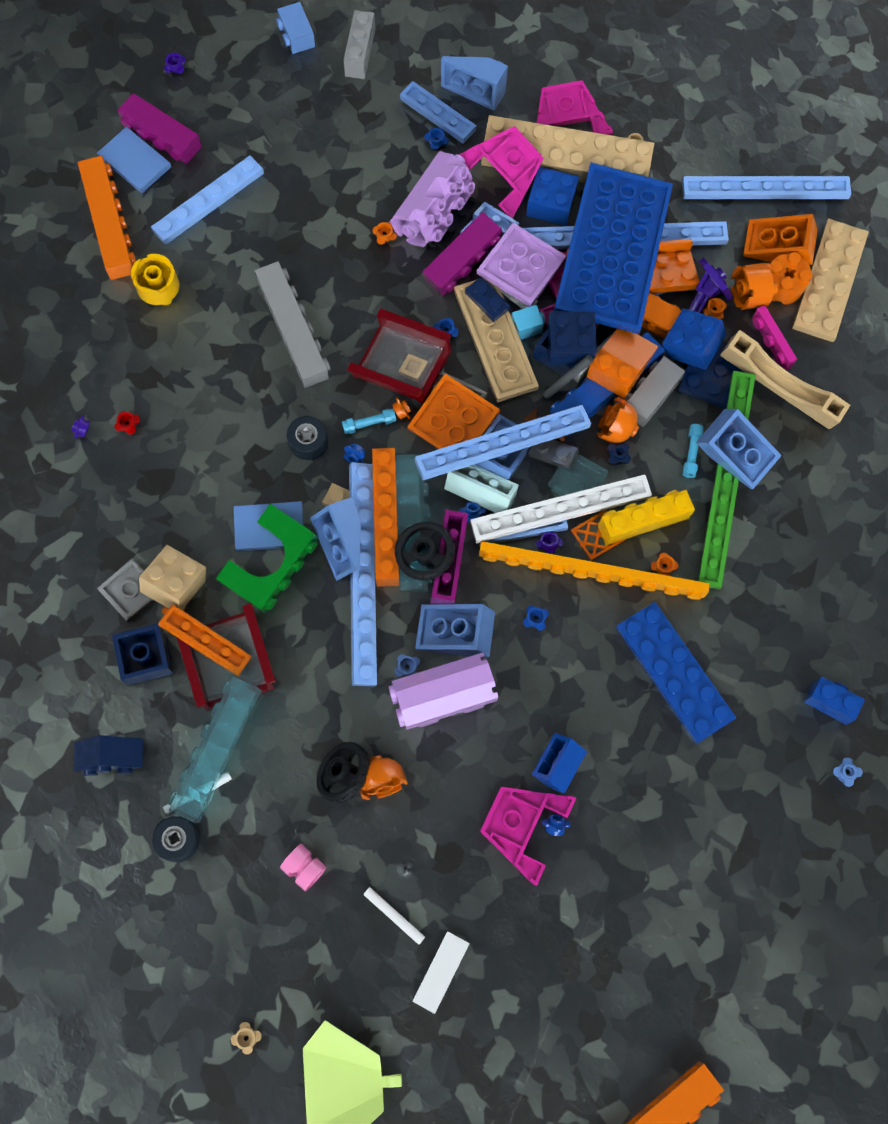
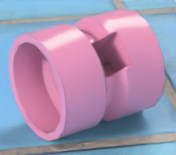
(303, 867)

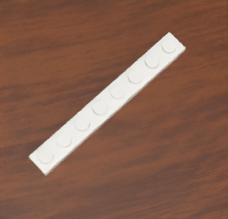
(560, 508)

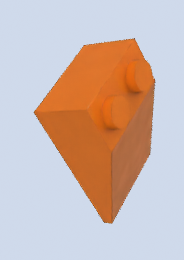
(781, 235)
(621, 362)

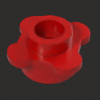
(122, 418)

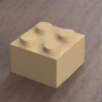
(172, 578)

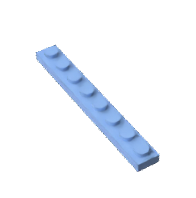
(766, 187)
(502, 442)

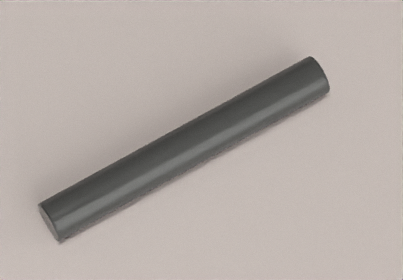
(566, 378)

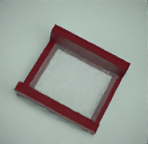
(404, 356)
(209, 677)

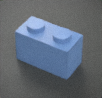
(296, 28)

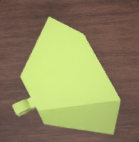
(343, 1079)

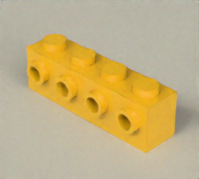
(645, 517)

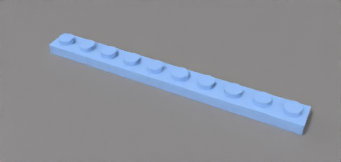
(700, 232)
(363, 581)

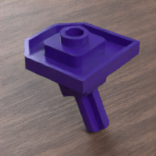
(710, 286)

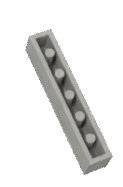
(292, 325)

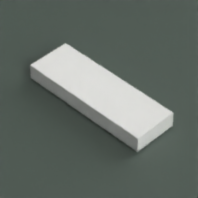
(441, 972)

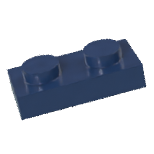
(487, 299)

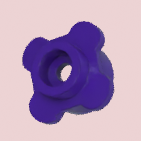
(174, 63)
(80, 427)
(549, 542)

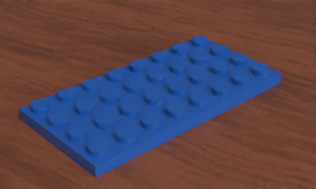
(614, 247)

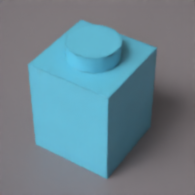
(528, 322)

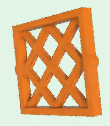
(582, 544)

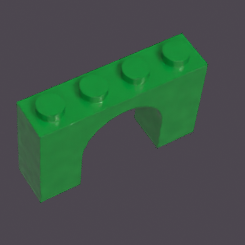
(263, 590)

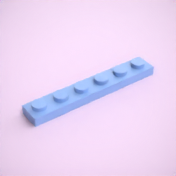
(207, 200)

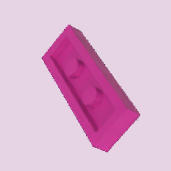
(774, 338)

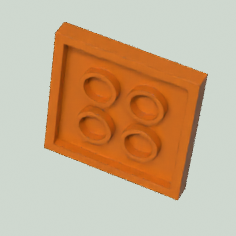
(452, 415)

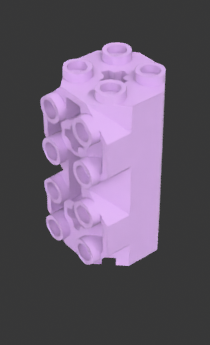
(428, 206)
(443, 691)

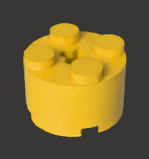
(155, 279)

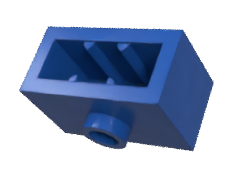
(834, 700)
(559, 762)

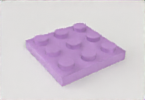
(521, 264)

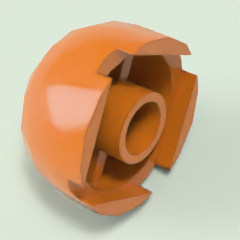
(618, 422)
(383, 778)

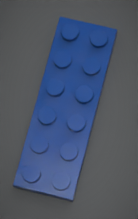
(675, 672)

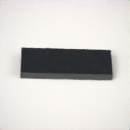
(460, 220)

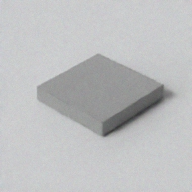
(124, 591)

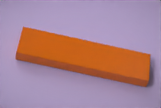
(205, 640)

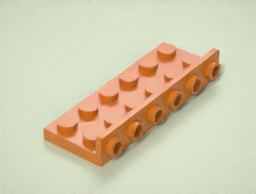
(673, 267)

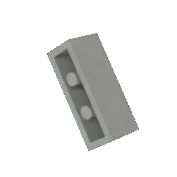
(359, 44)
(655, 389)

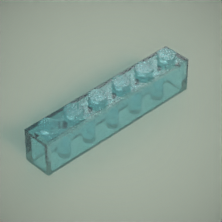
(411, 510)
(214, 750)

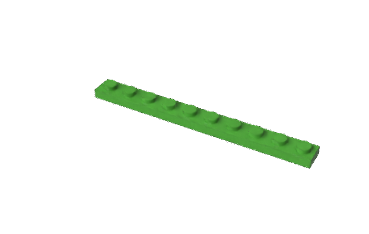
(724, 494)

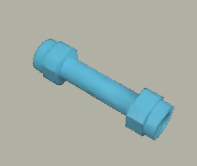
(387, 416)
(690, 467)

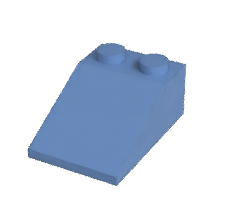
(475, 78)
(739, 447)
(507, 464)
(339, 534)
(455, 629)

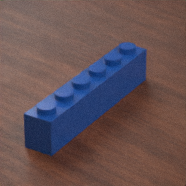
(595, 396)

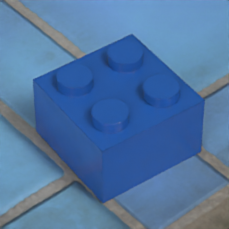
(552, 196)
(694, 338)

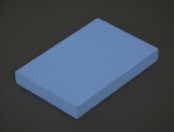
(134, 160)
(251, 535)

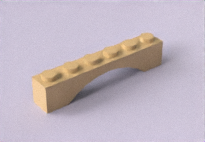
(817, 403)

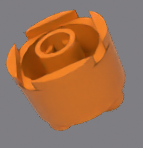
(791, 276)
(753, 286)

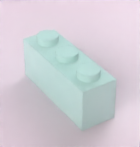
(482, 488)

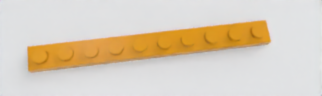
(602, 572)

